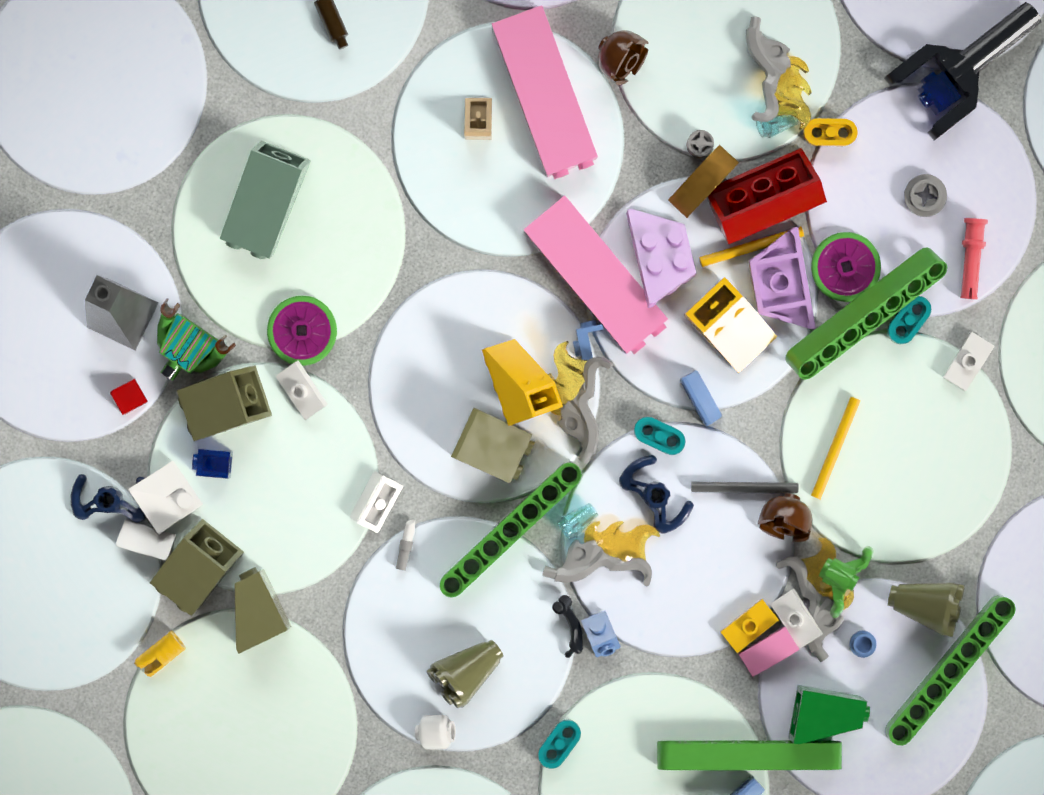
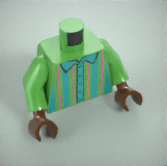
(187, 344)

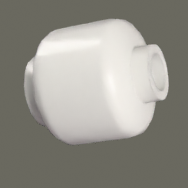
(435, 732)

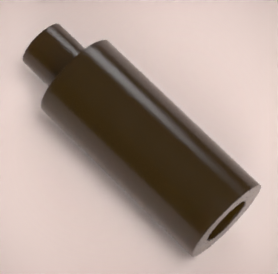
(332, 22)

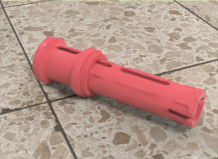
(973, 244)

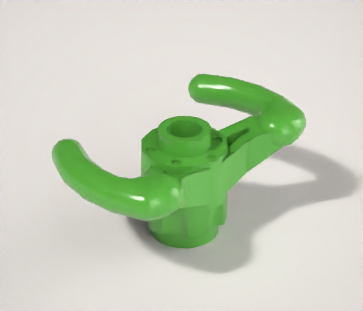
(843, 577)

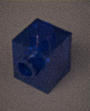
(937, 92)
(213, 463)

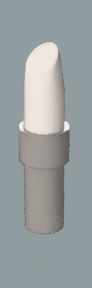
(406, 545)

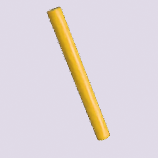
(742, 249)
(835, 447)

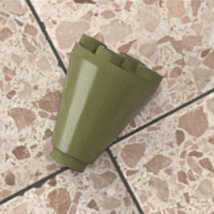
(929, 604)
(465, 672)

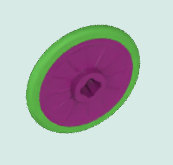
(828, 271)
(298, 312)

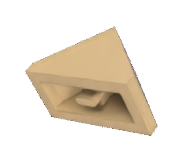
(478, 119)

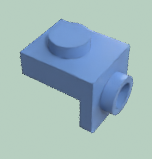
(582, 345)
(601, 634)

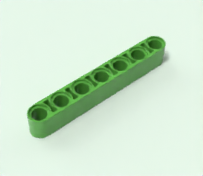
(866, 313)
(503, 541)
(962, 663)
(749, 755)

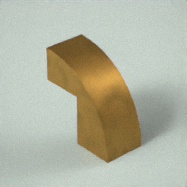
(703, 181)

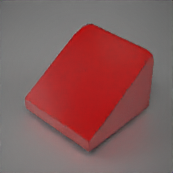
(128, 397)

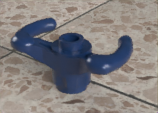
(84, 511)
(660, 523)

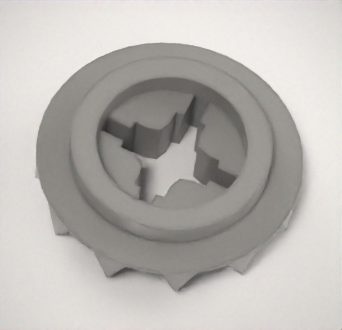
(936, 189)

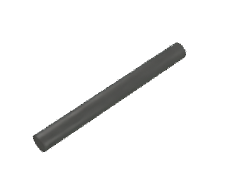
(745, 487)

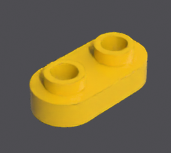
(829, 132)

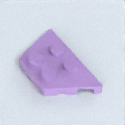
(661, 254)
(782, 281)

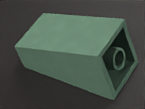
(264, 199)

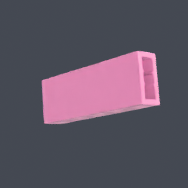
(545, 92)
(595, 275)

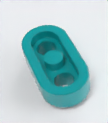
(908, 320)
(659, 435)
(559, 743)

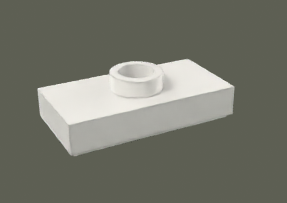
(968, 361)
(301, 390)
(796, 618)

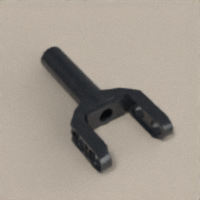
(964, 65)

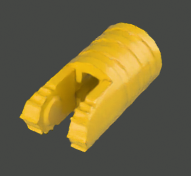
(160, 653)

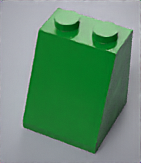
(825, 714)

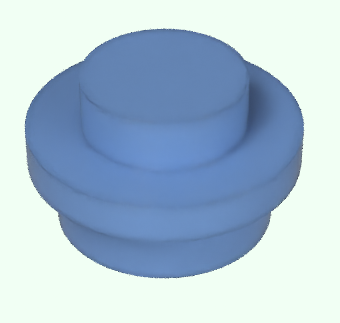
(862, 644)

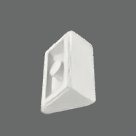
(375, 501)
(145, 540)

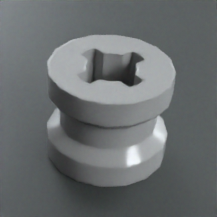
(701, 139)

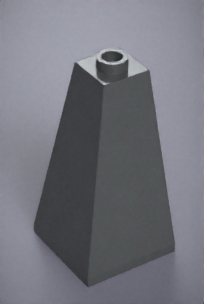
(118, 312)

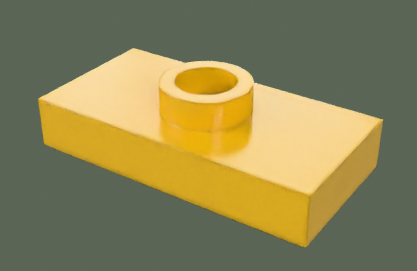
(749, 625)

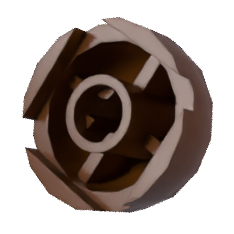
(621, 54)
(786, 517)

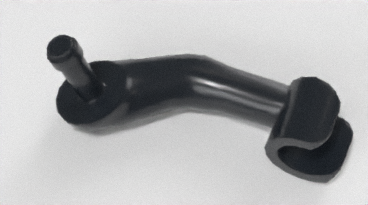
(563, 606)

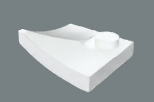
(165, 497)

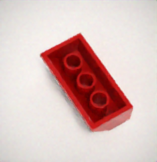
(766, 196)

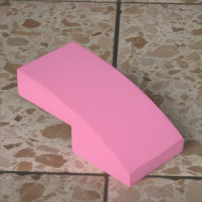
(768, 651)

